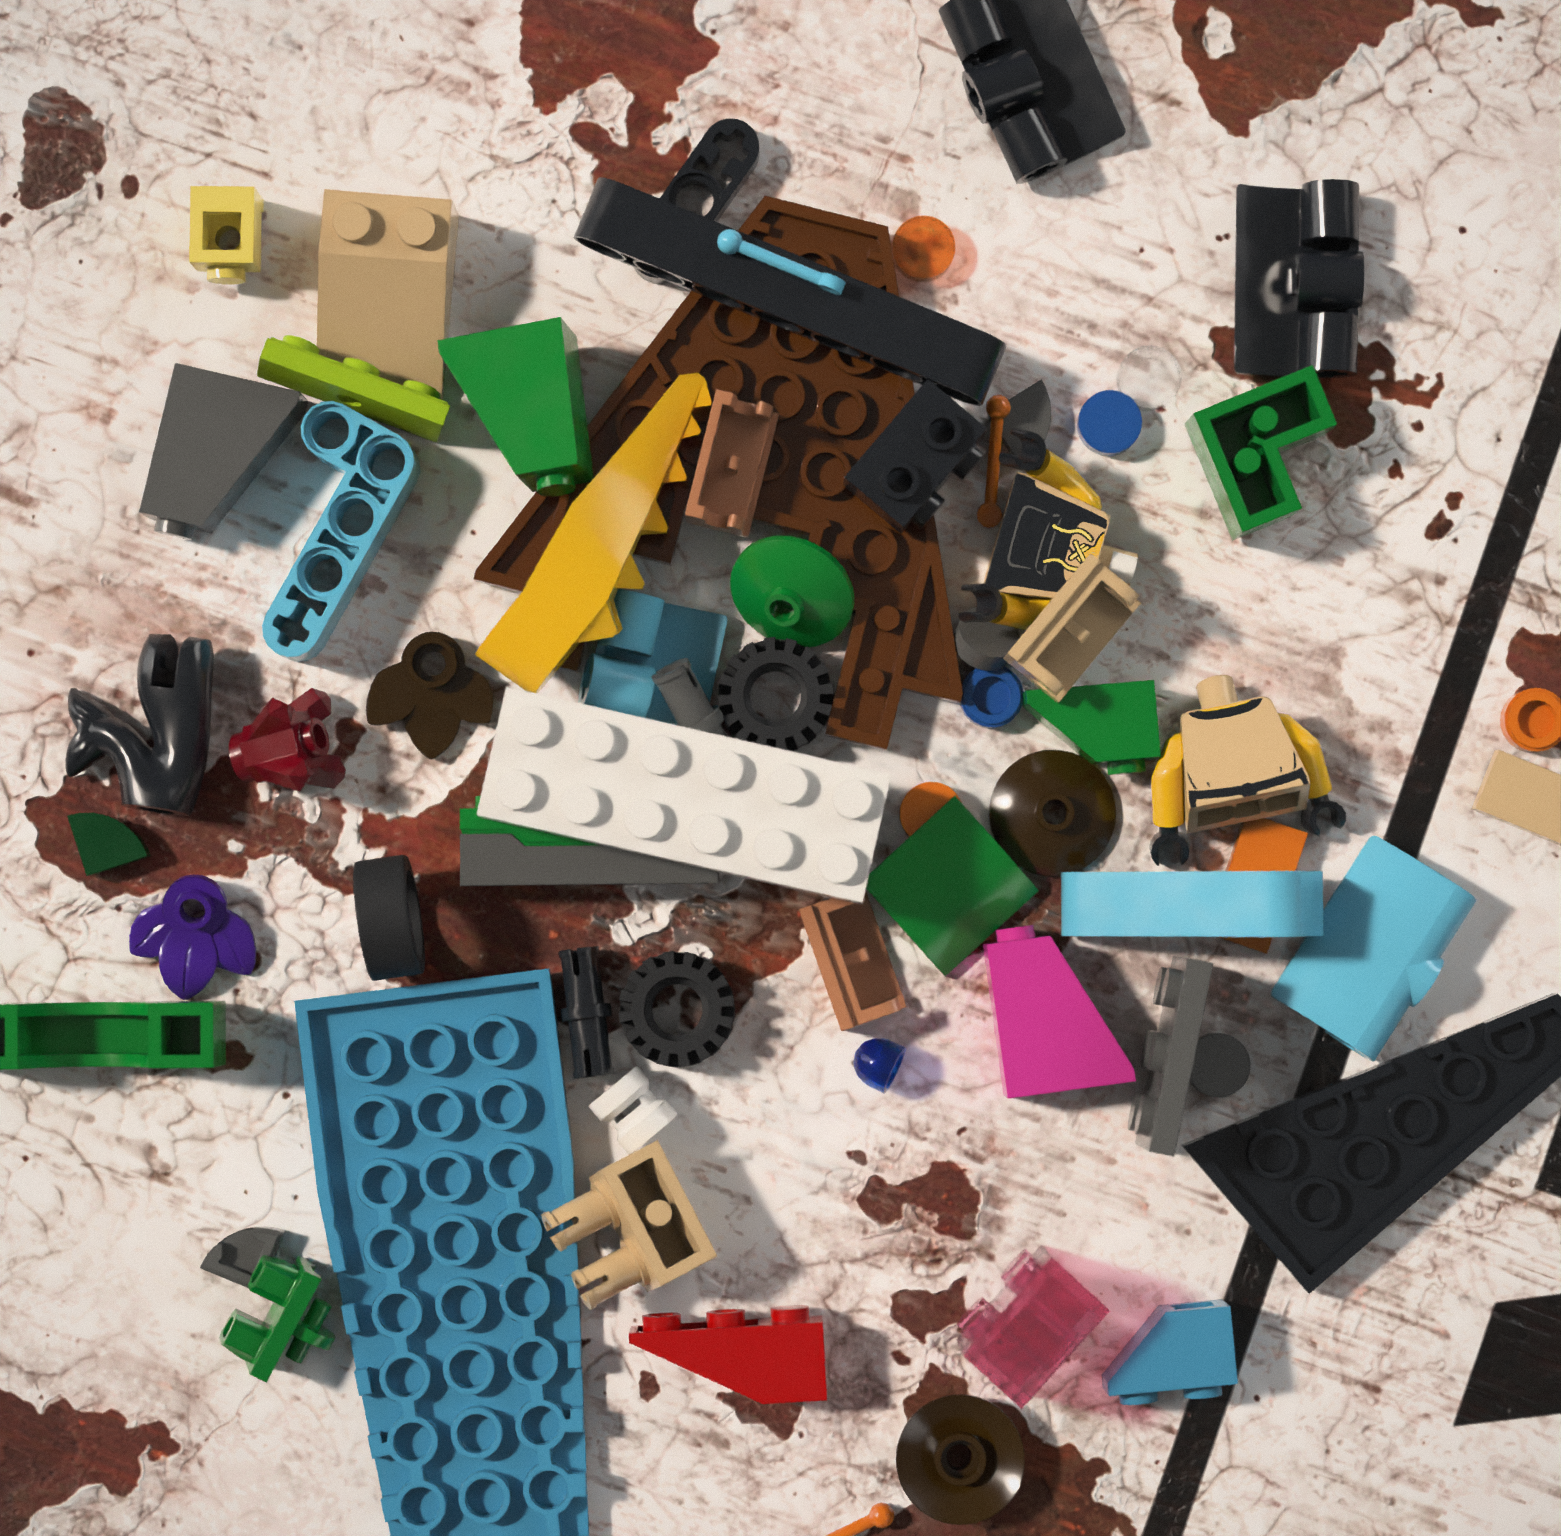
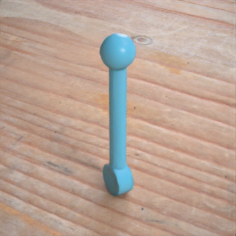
(731, 242)

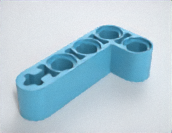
(328, 538)
(1192, 904)

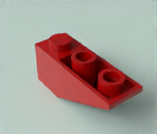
(759, 1358)

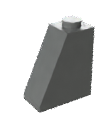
(212, 446)

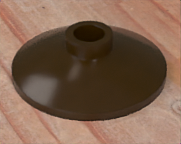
(1019, 821)
(965, 1492)

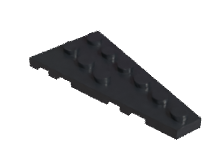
(1359, 1152)

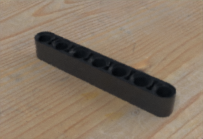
(858, 322)

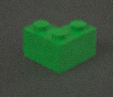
(1243, 442)

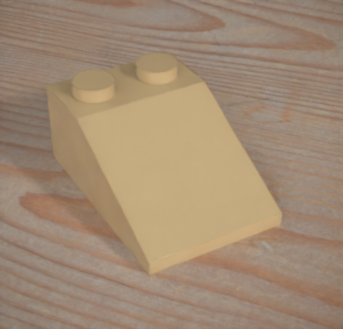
(386, 282)

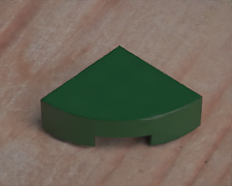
(105, 842)

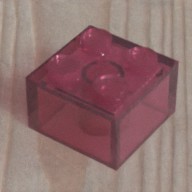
(1029, 1324)

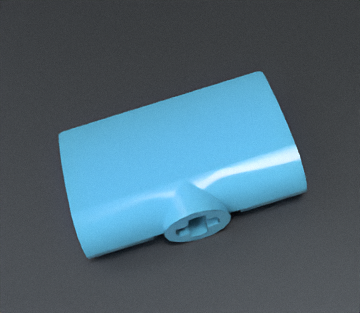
(651, 637)
(1377, 947)

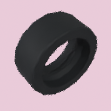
(388, 917)

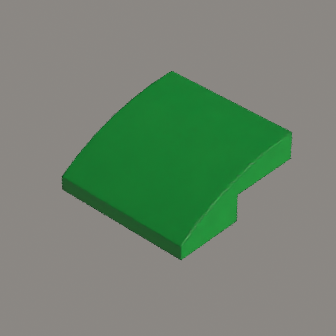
(949, 886)

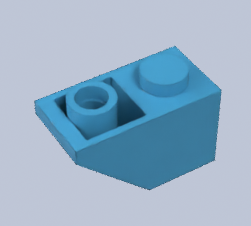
(1176, 1350)

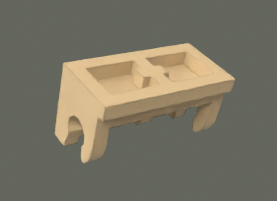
(1073, 628)

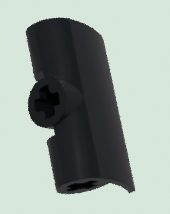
(1032, 82)
(1298, 279)

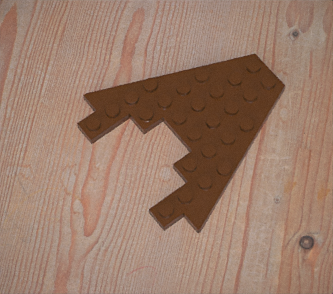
(826, 421)

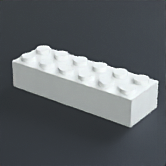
(683, 795)

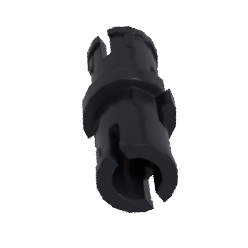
(586, 1012)

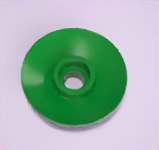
(802, 576)

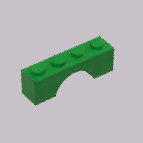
(113, 1034)

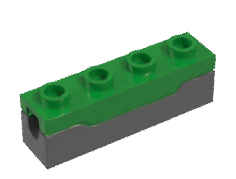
(520, 856)

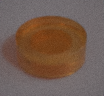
(923, 248)

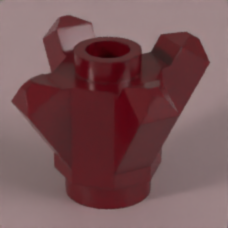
(288, 745)

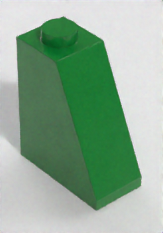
(529, 399)

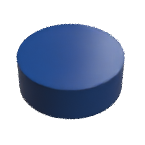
(1109, 422)
(991, 697)

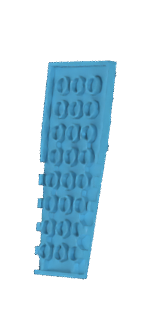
(432, 1170)

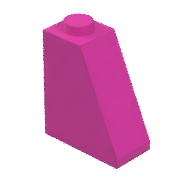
(1046, 1021)

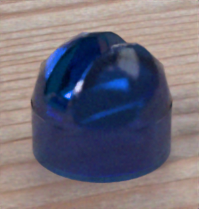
(878, 1063)

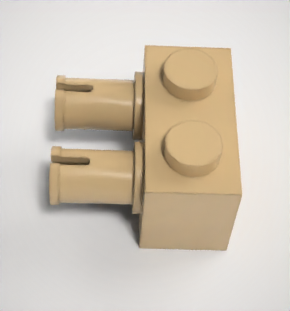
(651, 1218)

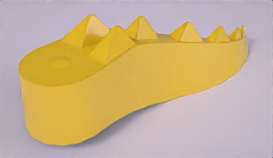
(592, 549)

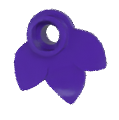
(190, 945)

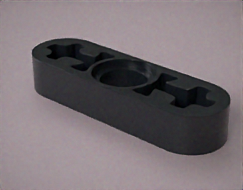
(709, 154)

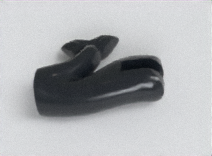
(178, 709)

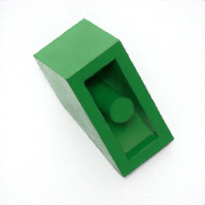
(1104, 723)

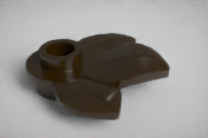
(426, 703)

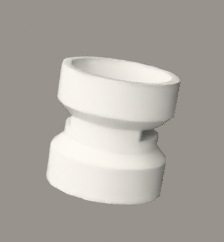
(643, 1120)

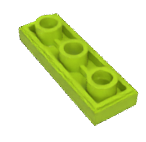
(354, 383)

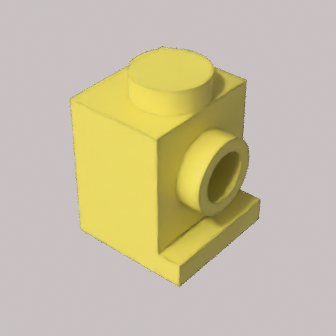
(216, 212)

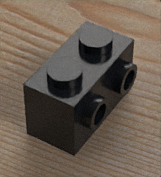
(916, 458)

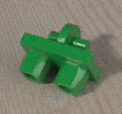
(264, 1341)

